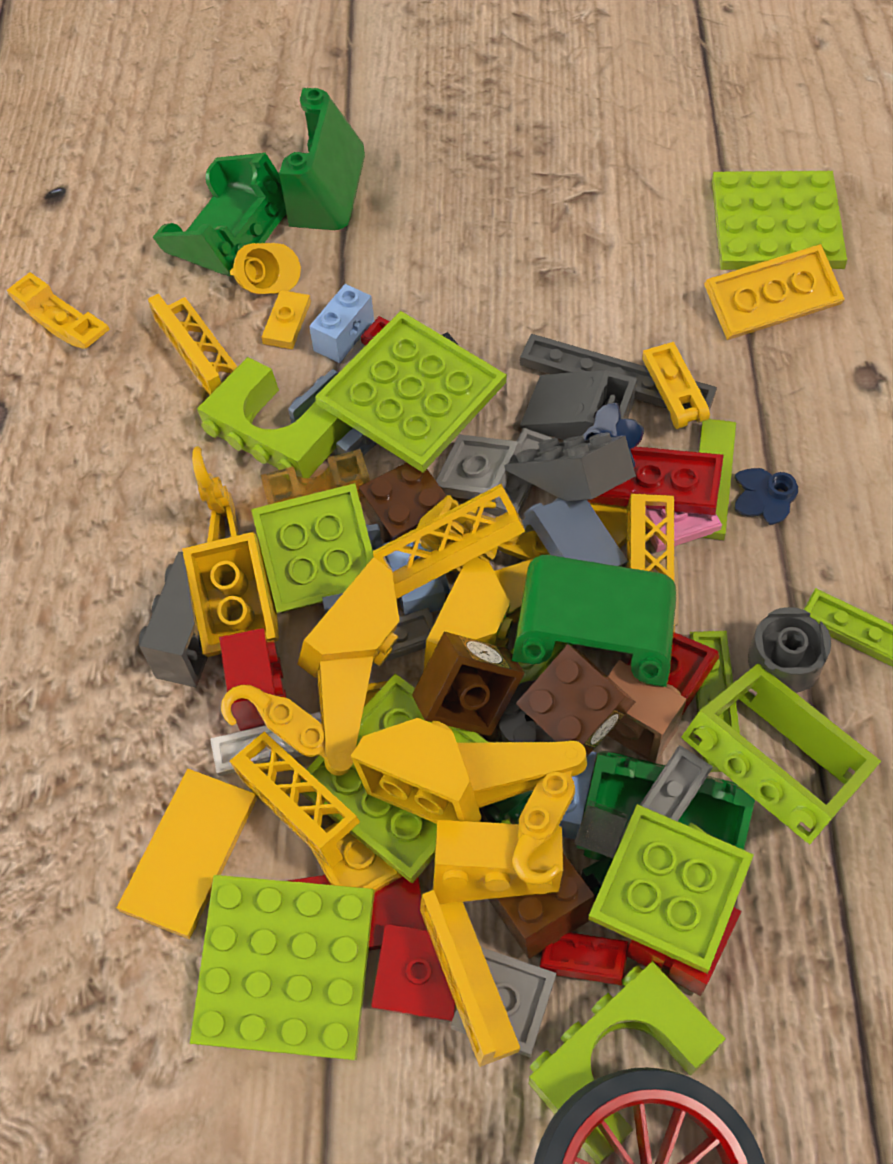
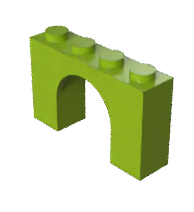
(240, 398)
(646, 1004)

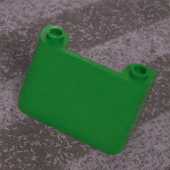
(322, 183)
(242, 212)
(598, 609)
(717, 808)

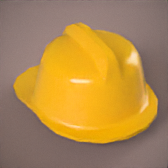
(266, 268)

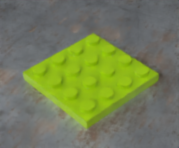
(775, 215)
(411, 390)
(388, 831)
(283, 967)

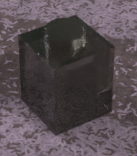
(601, 829)

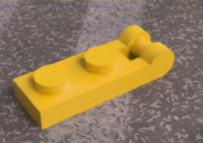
(675, 384)

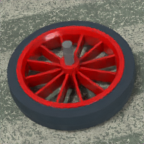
(642, 1086)

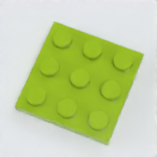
(312, 546)
(671, 888)

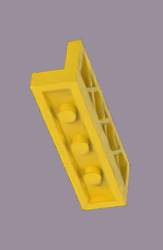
(191, 350)
(636, 534)
(460, 549)
(287, 807)
(469, 980)

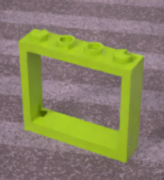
(763, 777)

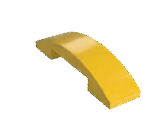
(55, 314)

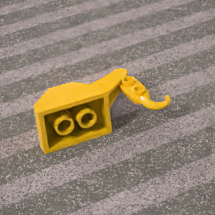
(226, 573)
(485, 600)
(341, 656)
(438, 779)

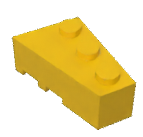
(477, 862)

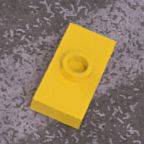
(286, 319)

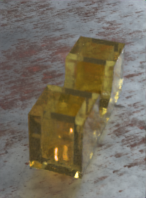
(341, 471)

